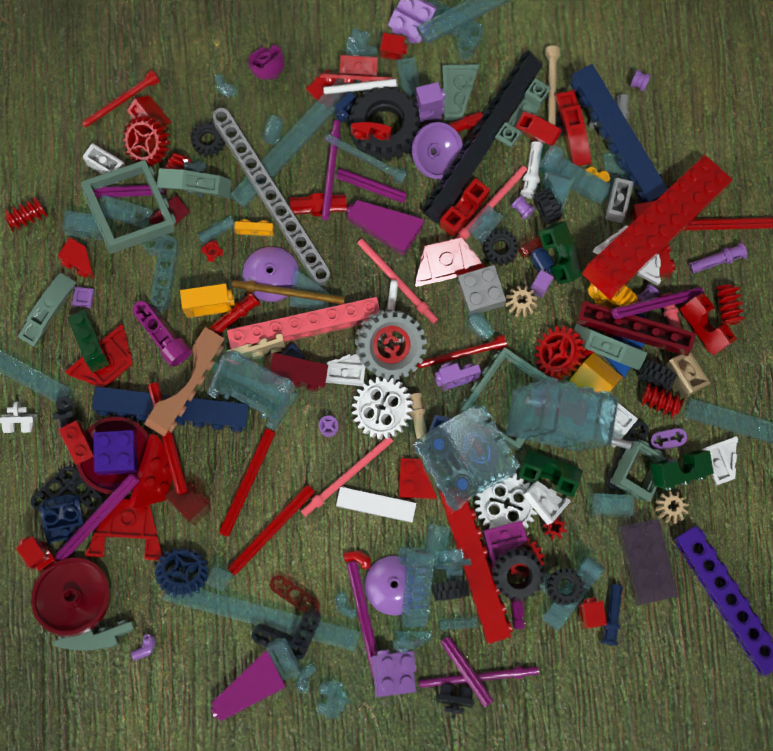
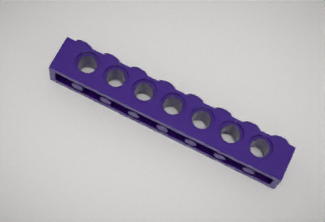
(685, 544)

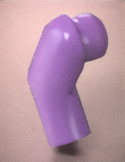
(146, 648)

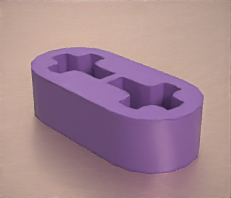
(669, 443)

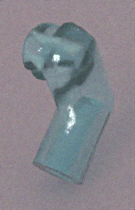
(224, 88)
(342, 605)
(302, 680)

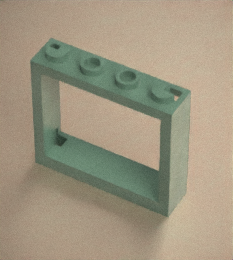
(137, 237)
(489, 372)

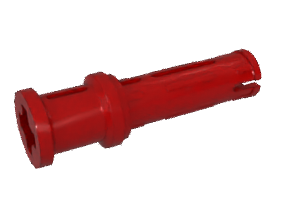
(240, 310)

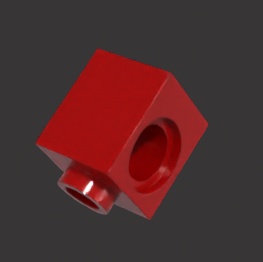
(393, 46)

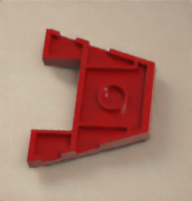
(127, 523)

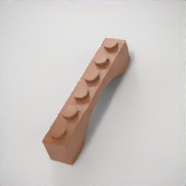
(166, 411)

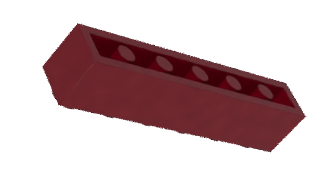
(636, 329)

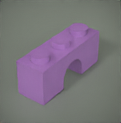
(430, 103)

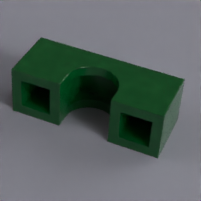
(568, 264)
(87, 341)
(696, 467)
(563, 475)

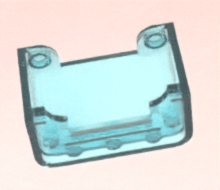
(253, 386)

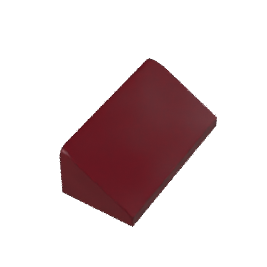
(176, 207)

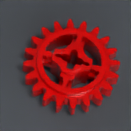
(550, 350)

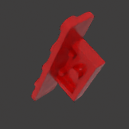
(356, 68)

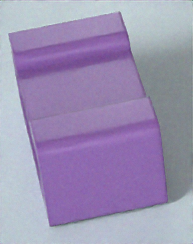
(541, 283)

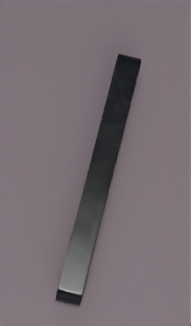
(482, 136)

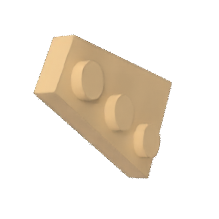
(263, 347)

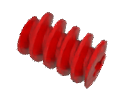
(24, 214)
(729, 304)
(661, 400)

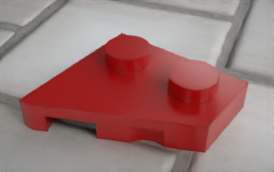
(414, 480)

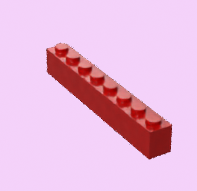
(479, 573)

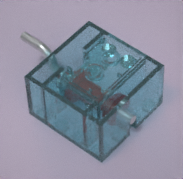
(564, 416)

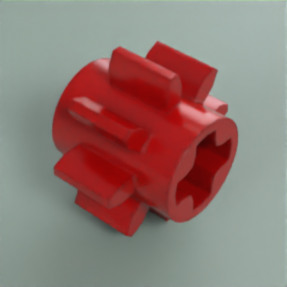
(553, 534)

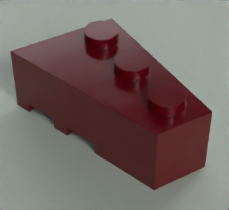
(299, 371)

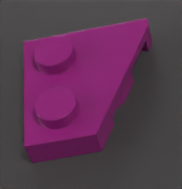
(504, 538)

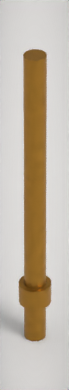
(252, 286)

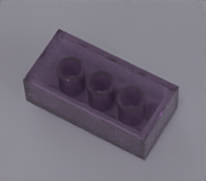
(647, 562)

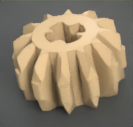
(523, 308)
(667, 500)

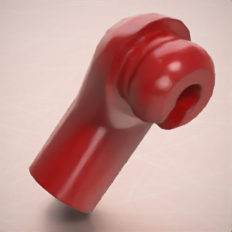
(359, 556)

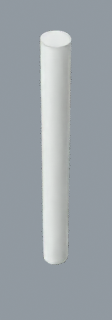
(360, 86)

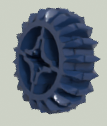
(194, 564)

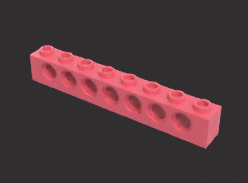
(306, 324)

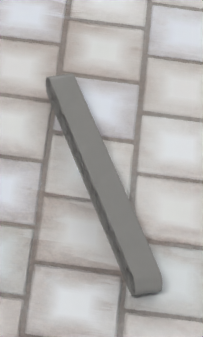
(267, 188)

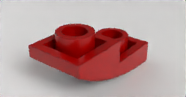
(364, 130)

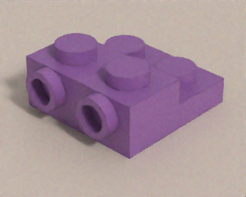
(410, 15)
(451, 376)
(393, 673)

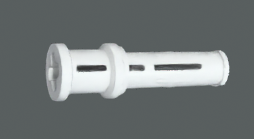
(531, 179)

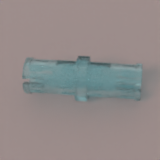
(216, 230)

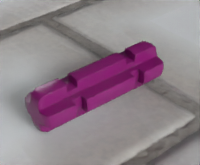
(518, 614)

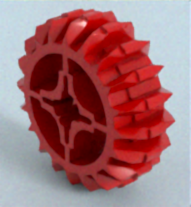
(137, 139)

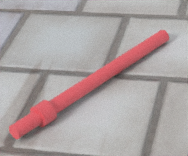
(498, 196)
(421, 306)
(318, 501)

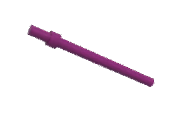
(330, 171)
(517, 672)

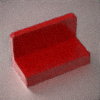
(147, 106)

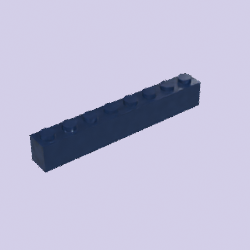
(618, 134)
(198, 411)

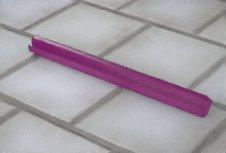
(656, 303)
(98, 516)
(362, 610)

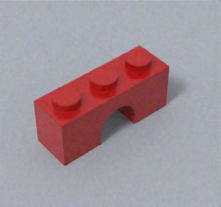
(470, 202)
(697, 313)
(36, 553)

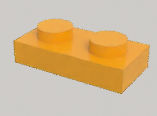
(246, 227)

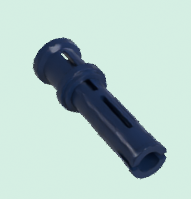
(612, 627)

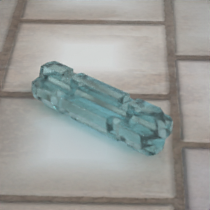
(458, 623)

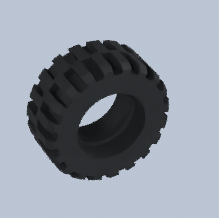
(390, 101)

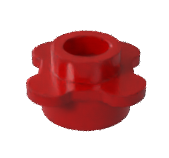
(213, 245)

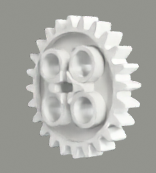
(398, 413)
(511, 486)

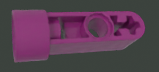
(172, 349)

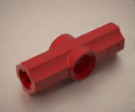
(314, 204)

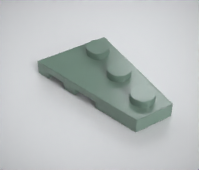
(457, 86)

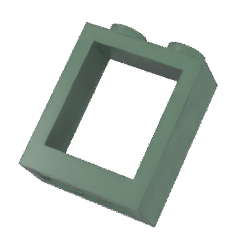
(619, 478)

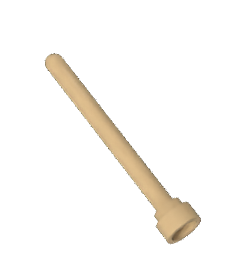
(552, 54)

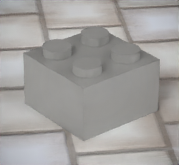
(481, 290)

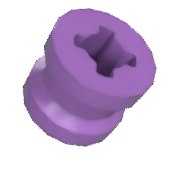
(640, 80)
(328, 422)

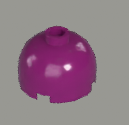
(267, 63)

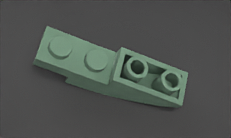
(46, 309)
(91, 641)

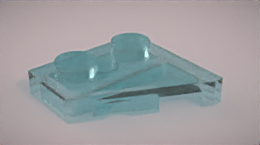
(303, 283)

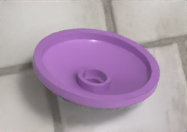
(445, 144)
(282, 275)
(378, 588)

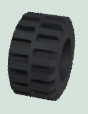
(523, 589)

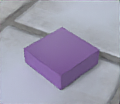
(83, 297)

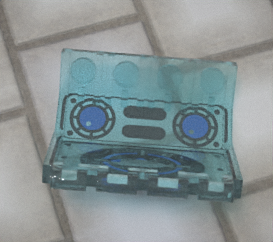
(466, 455)

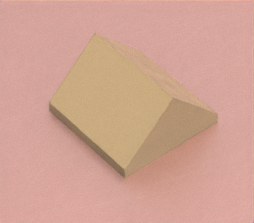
(689, 374)

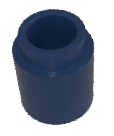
(542, 260)

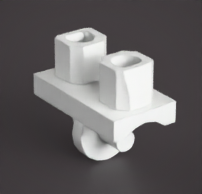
(8, 420)

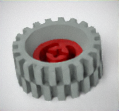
(393, 364)

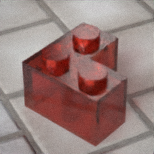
(190, 505)

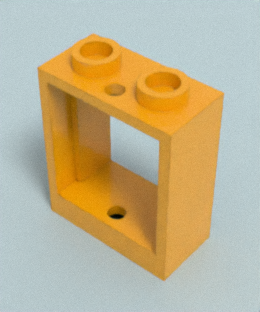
(207, 300)

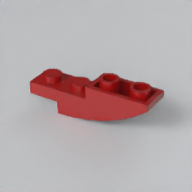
(574, 128)

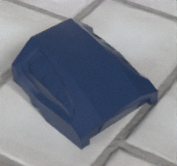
(61, 517)

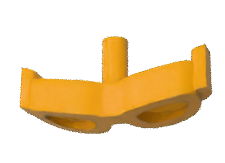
(602, 175)

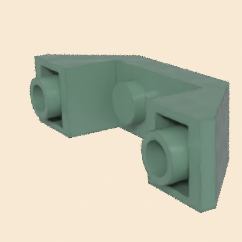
(531, 104)
(194, 181)
(611, 348)

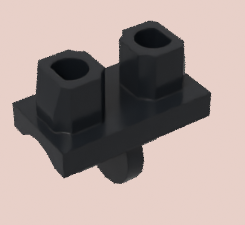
(64, 412)
(464, 700)

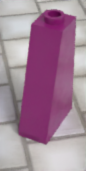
(385, 225)
(253, 685)

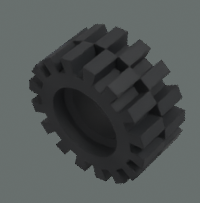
(206, 149)
(547, 206)
(501, 258)
(657, 375)
(577, 586)
(451, 590)

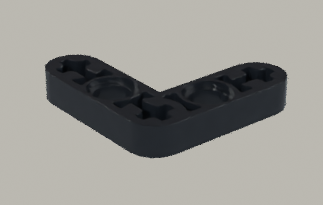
(71, 484)
(296, 640)

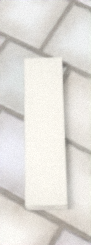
(376, 504)

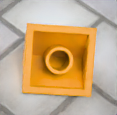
(596, 374)

